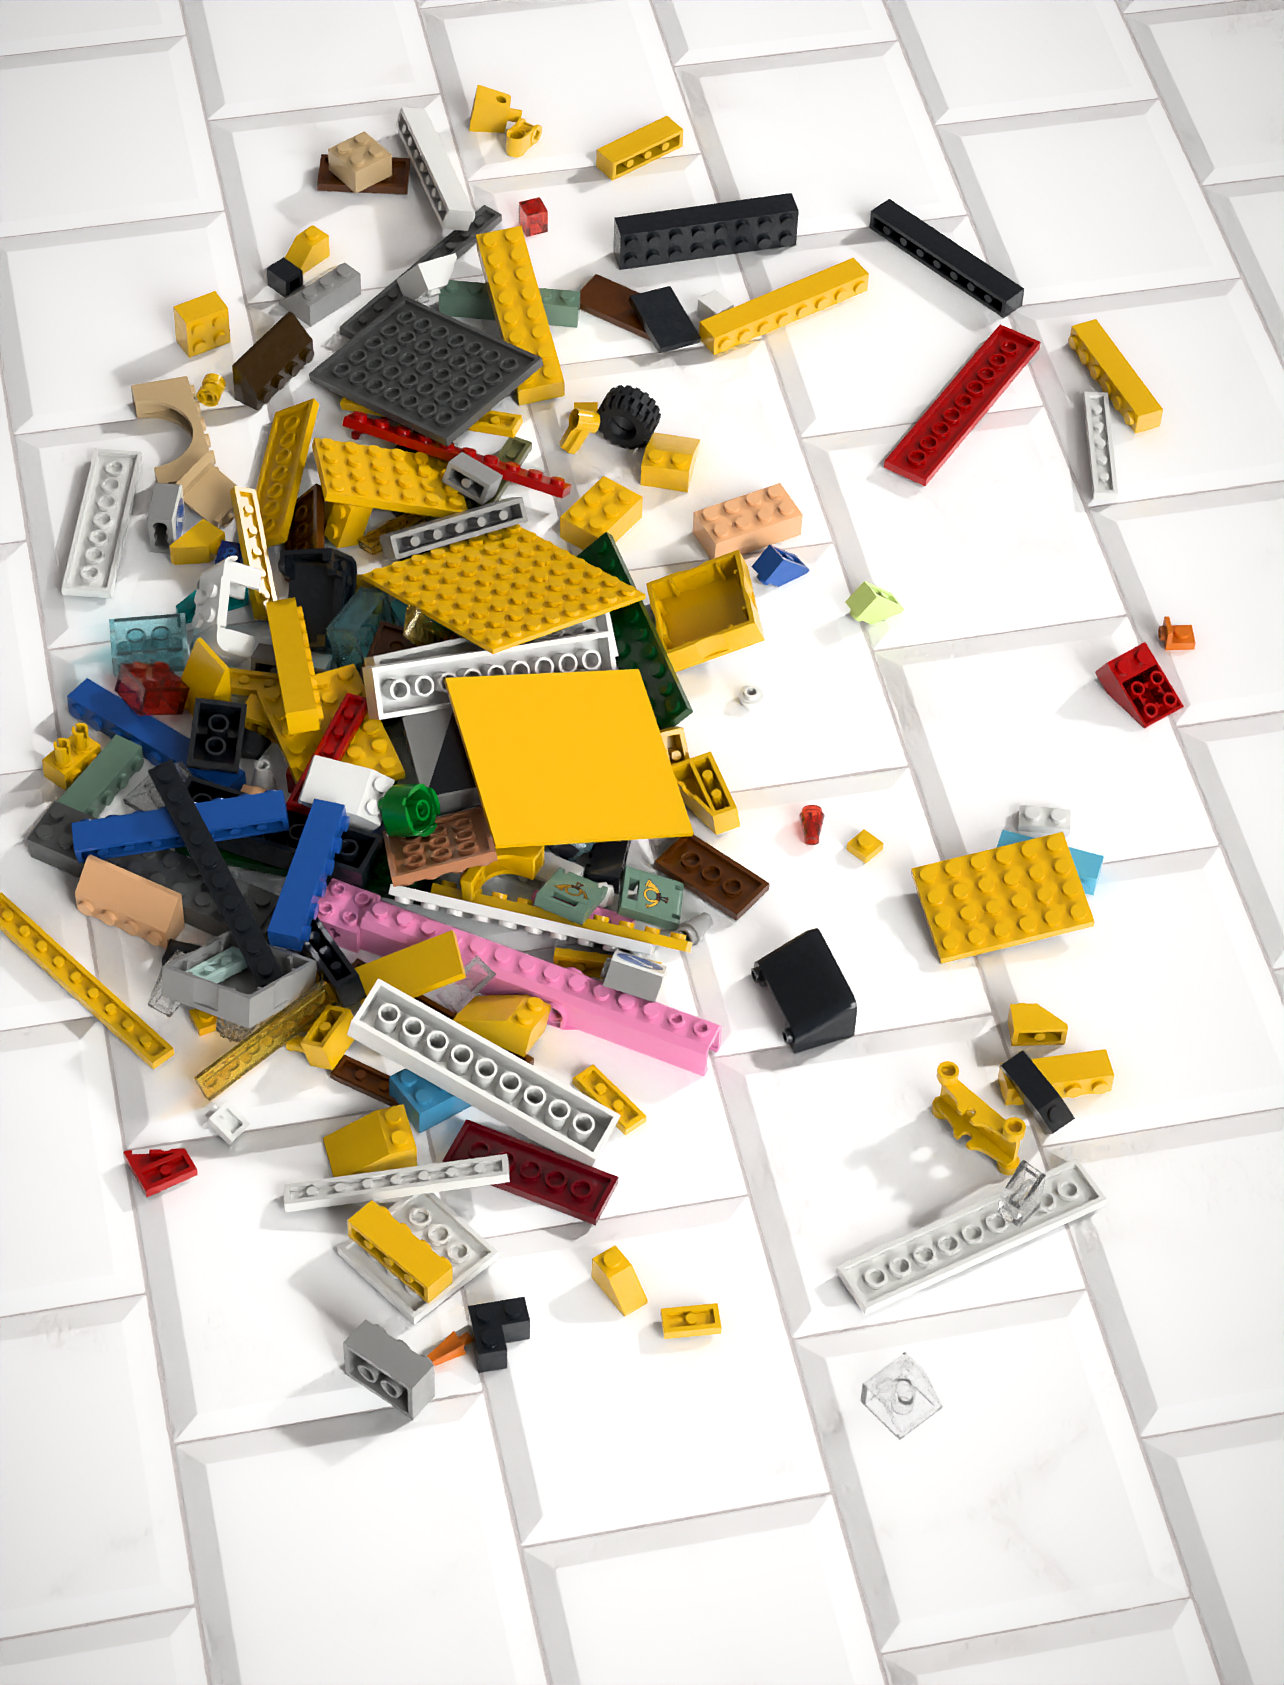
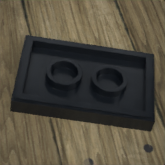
(664, 319)

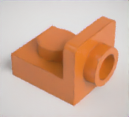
(1176, 636)

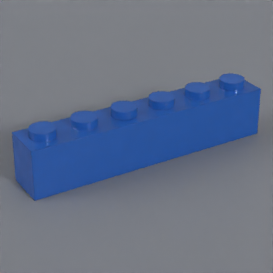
(307, 875)

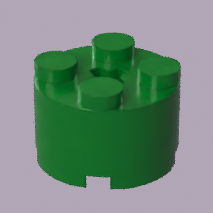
(409, 810)

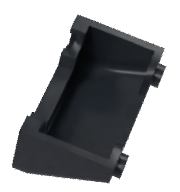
(322, 585)
(808, 991)

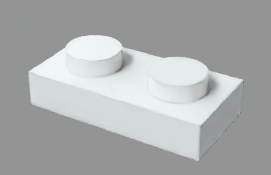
(1044, 819)

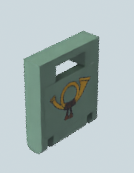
(572, 889)
(656, 901)

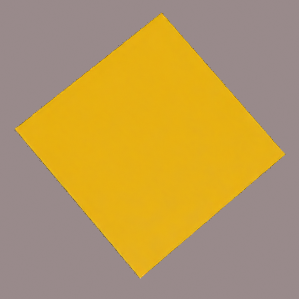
(503, 587)
(567, 758)

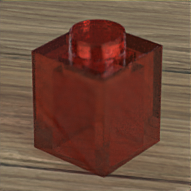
(533, 216)

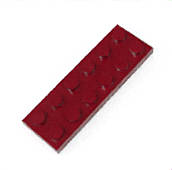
(538, 1172)

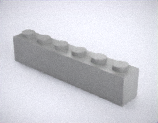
(453, 528)

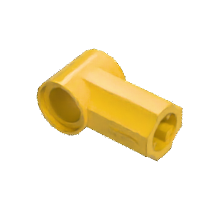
(580, 425)

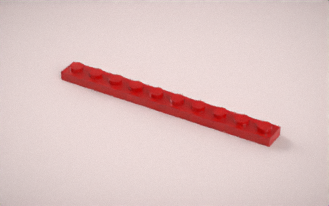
(403, 436)

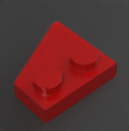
(160, 1168)

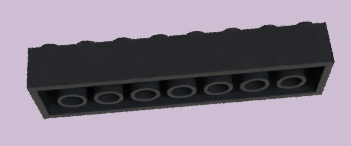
(705, 231)
(353, 865)

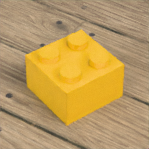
(202, 324)

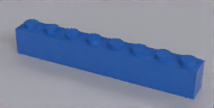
(159, 742)
(155, 830)

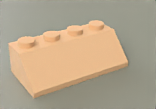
(129, 902)

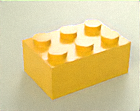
(601, 509)

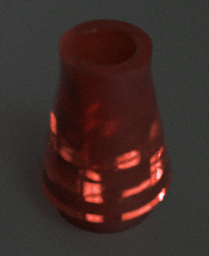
(811, 823)

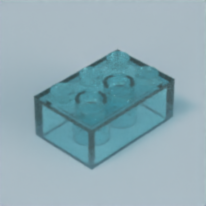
(357, 624)
(149, 640)

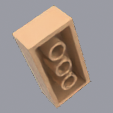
(747, 522)

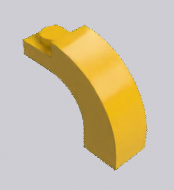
(514, 860)

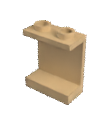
(208, 492)

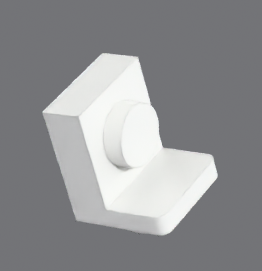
(226, 1121)

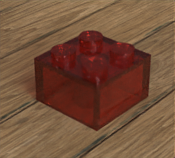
(151, 688)

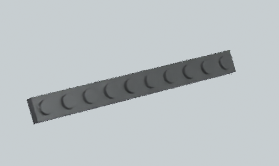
(456, 242)

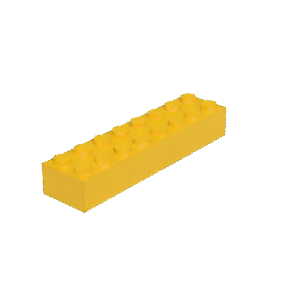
(520, 309)

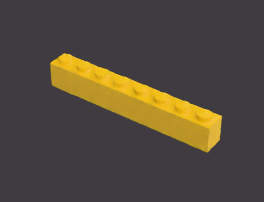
(783, 306)
(294, 666)

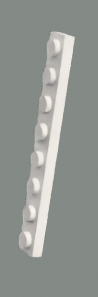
(396, 1183)

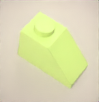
(872, 604)

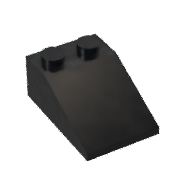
(216, 735)

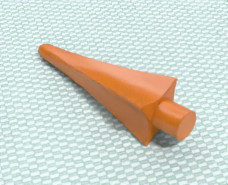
(450, 1348)

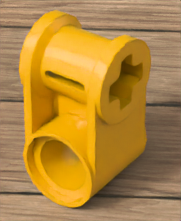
(522, 137)

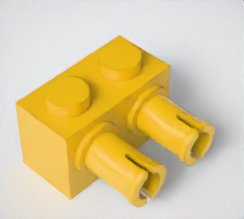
(70, 757)
(325, 1038)

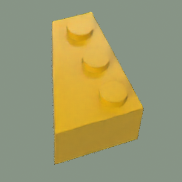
(706, 792)

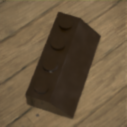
(272, 362)

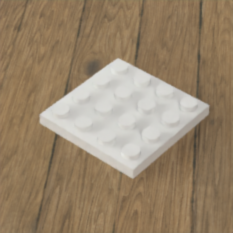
(448, 1237)

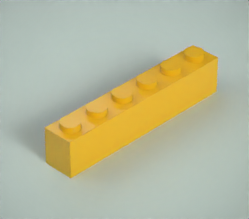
(1115, 376)

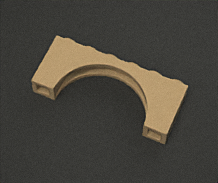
(174, 402)

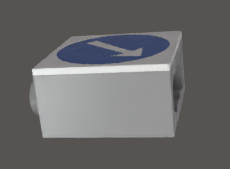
(165, 517)
(633, 975)

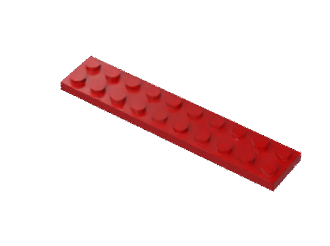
(962, 405)

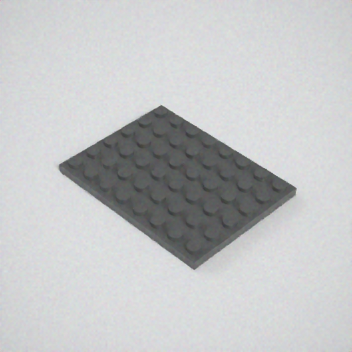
(426, 370)

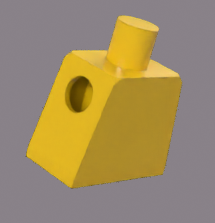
(492, 111)

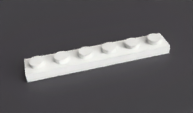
(1100, 446)

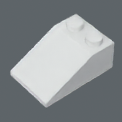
(347, 785)

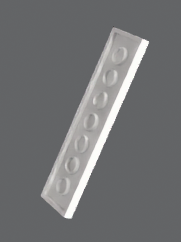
(102, 523)

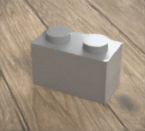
(472, 478)

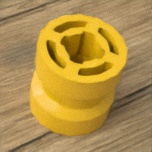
(211, 389)

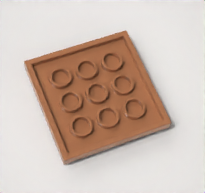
(456, 844)

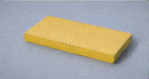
(417, 967)

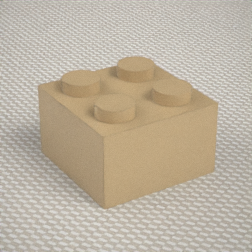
(360, 162)

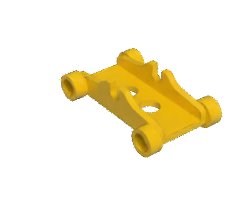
(986, 1127)

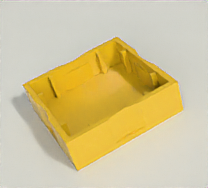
(706, 611)

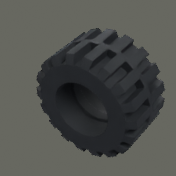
(628, 417)

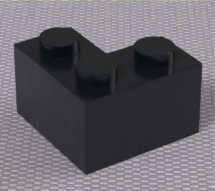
(494, 1326)

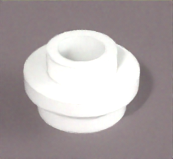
(750, 696)

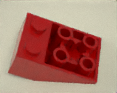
(1139, 686)

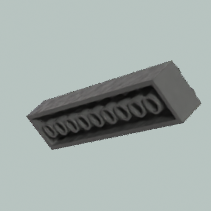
(53, 844)

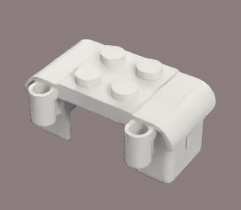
(211, 600)

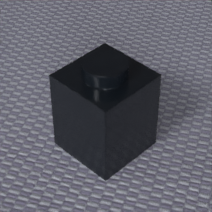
(284, 277)

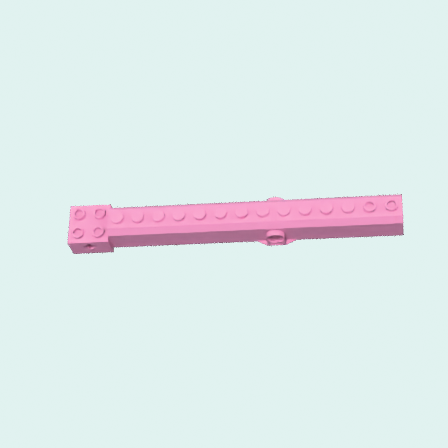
(365, 922)

